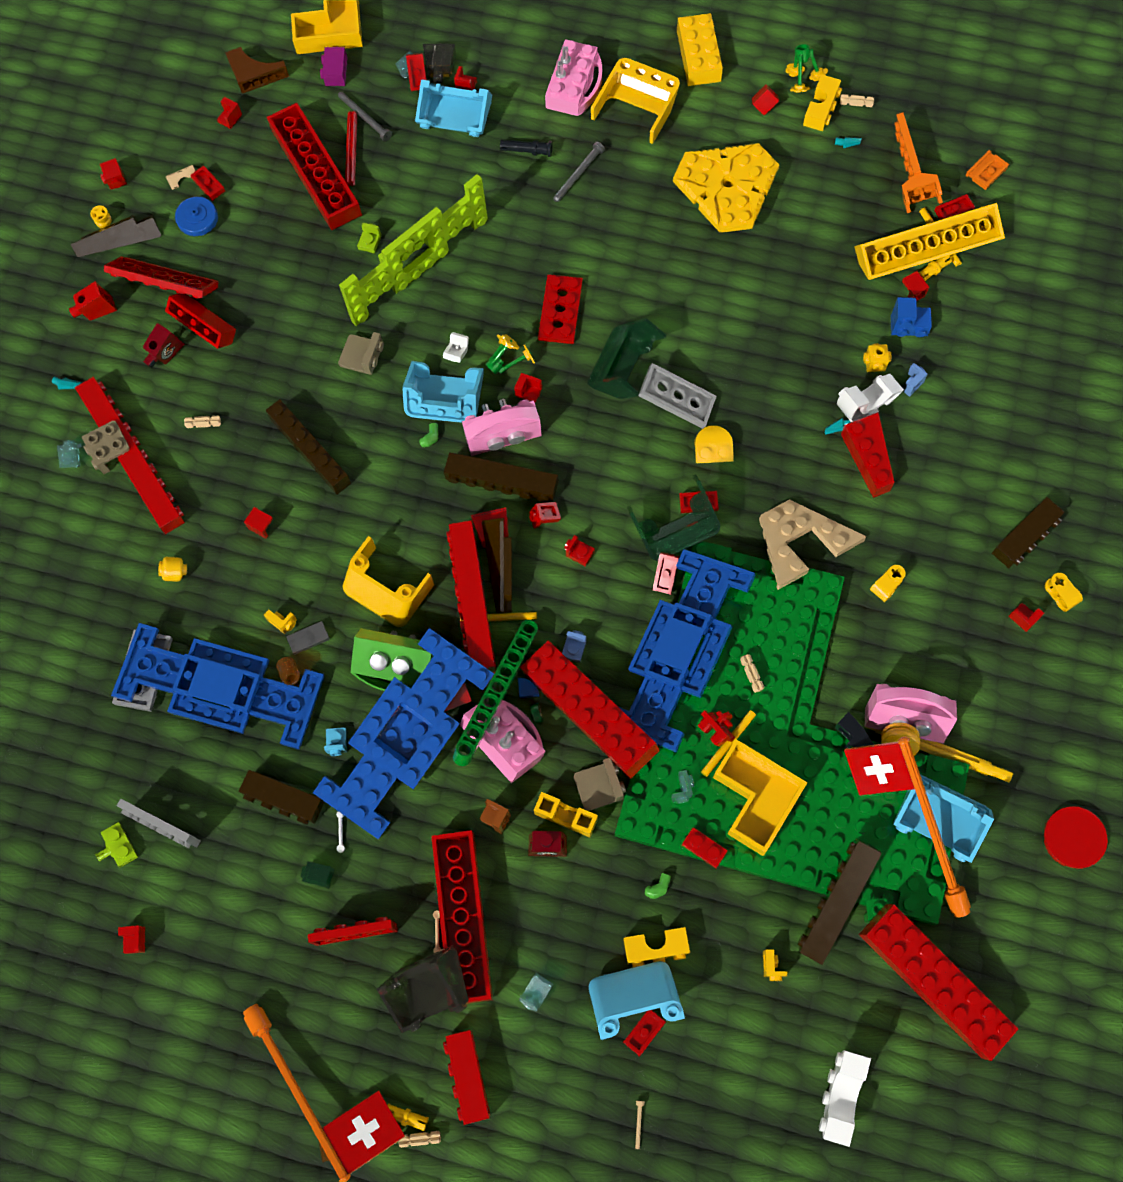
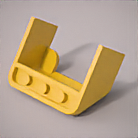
(391, 606)

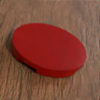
(1075, 837)

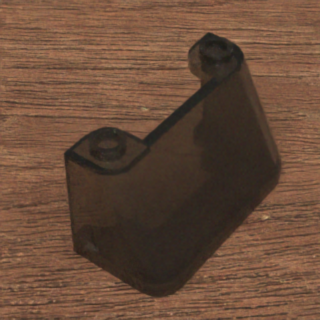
(425, 989)

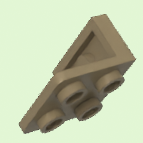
(361, 353)
(105, 445)
(599, 785)

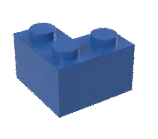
(909, 319)

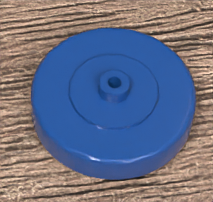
(196, 216)

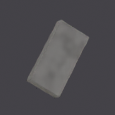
(308, 638)

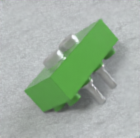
(387, 657)

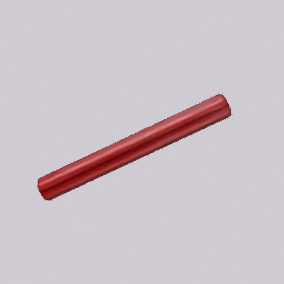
(351, 148)

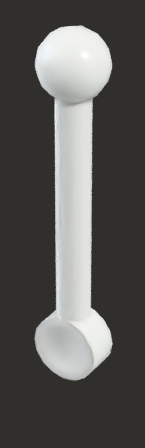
(340, 848)

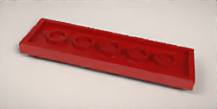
(161, 276)

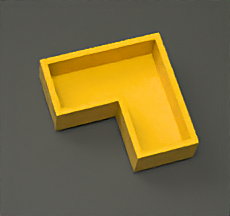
(333, 27)
(769, 793)

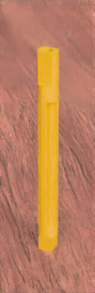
(976, 764)

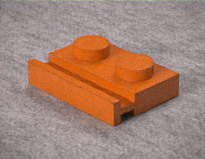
(987, 169)

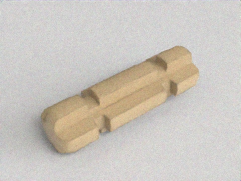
(856, 100)
(202, 421)
(752, 673)
(420, 1139)

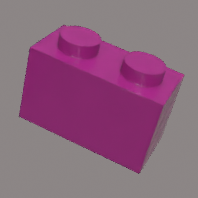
(334, 66)

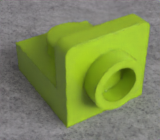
(370, 238)

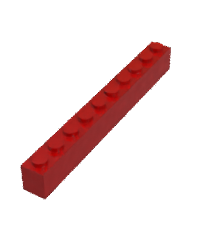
(134, 461)

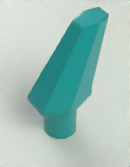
(848, 141)
(65, 383)
(837, 426)

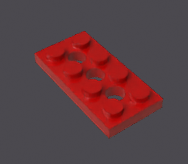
(568, 317)
(360, 930)

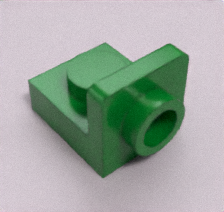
(873, 906)

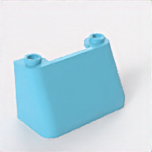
(452, 108)
(441, 396)
(959, 819)
(632, 993)

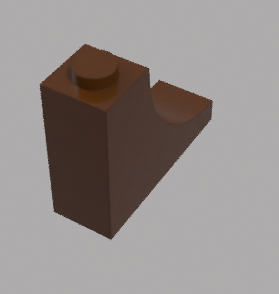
(252, 73)

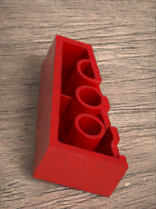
(868, 448)

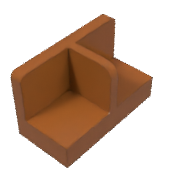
(495, 816)

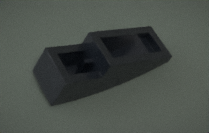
(853, 731)

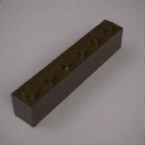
(308, 447)
(501, 477)
(839, 901)

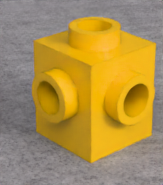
(877, 357)

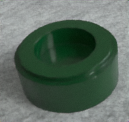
(536, 713)

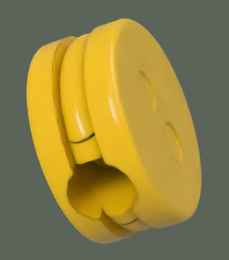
(895, 731)

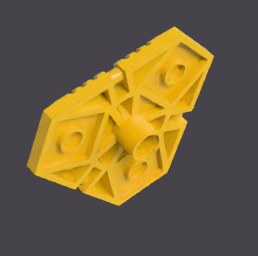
(731, 184)

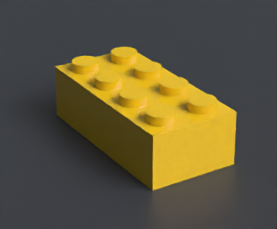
(699, 49)

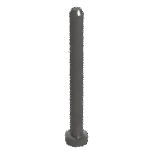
(385, 134)
(598, 148)

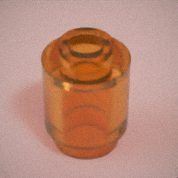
(288, 670)

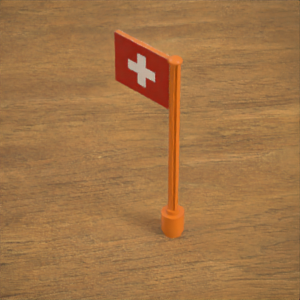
(892, 769)
(351, 1137)

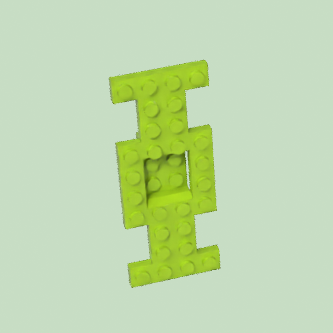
(432, 230)

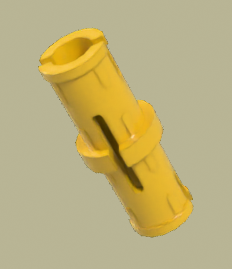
(934, 267)
(409, 1118)

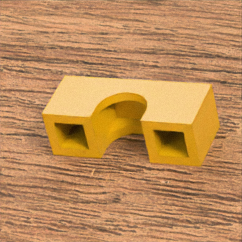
(819, 113)
(564, 815)
(675, 946)

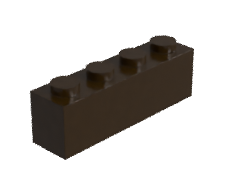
(1028, 532)
(282, 797)

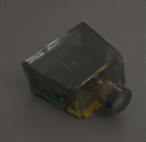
(439, 60)

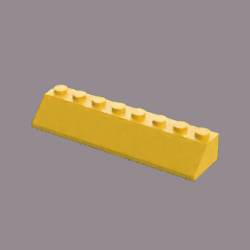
(930, 241)

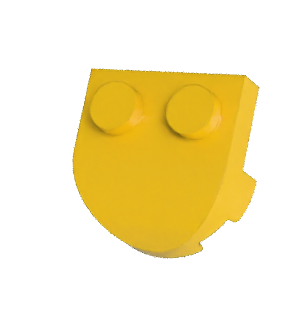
(713, 445)

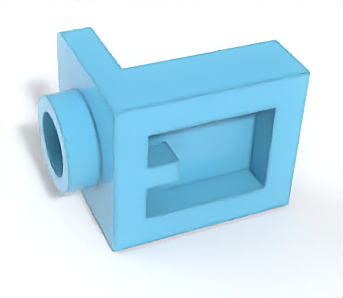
(336, 741)

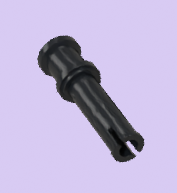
(531, 147)

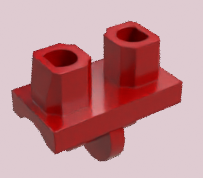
(718, 724)

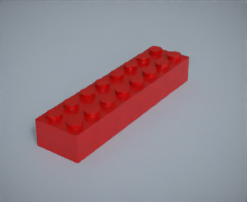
(314, 166)
(471, 594)
(590, 709)
(462, 909)
(938, 982)

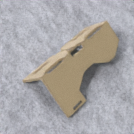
(173, 179)

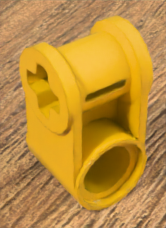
(886, 585)
(1064, 593)

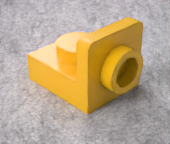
(281, 623)
(770, 962)

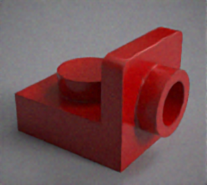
(544, 513)
(578, 551)

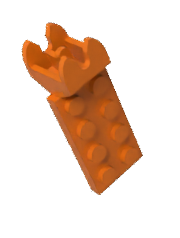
(919, 185)

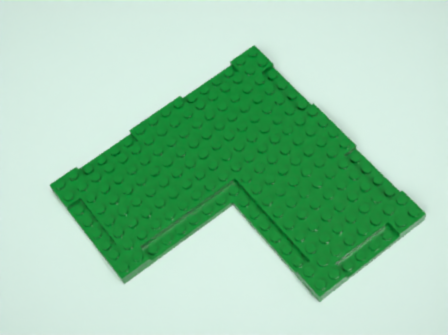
(788, 644)

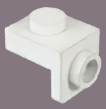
(457, 347)

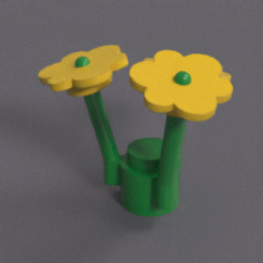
(802, 54)
(495, 362)

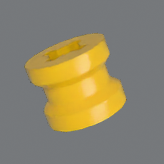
(102, 213)

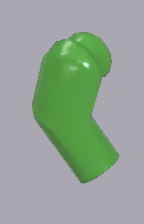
(430, 438)
(659, 889)

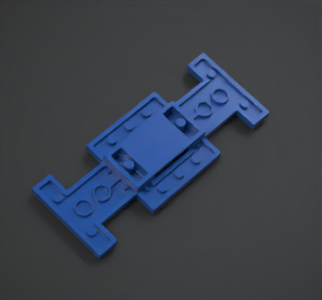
(673, 640)
(218, 677)
(410, 737)

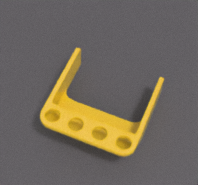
(642, 88)

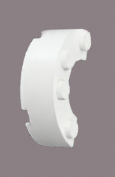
(865, 403)
(842, 1096)

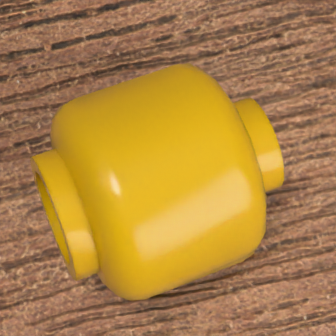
(172, 569)

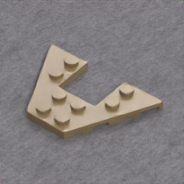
(790, 522)

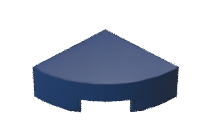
(527, 688)

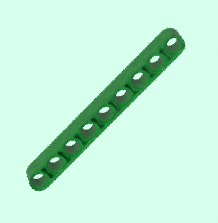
(492, 697)

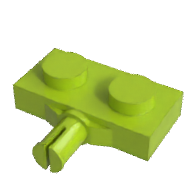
(117, 846)

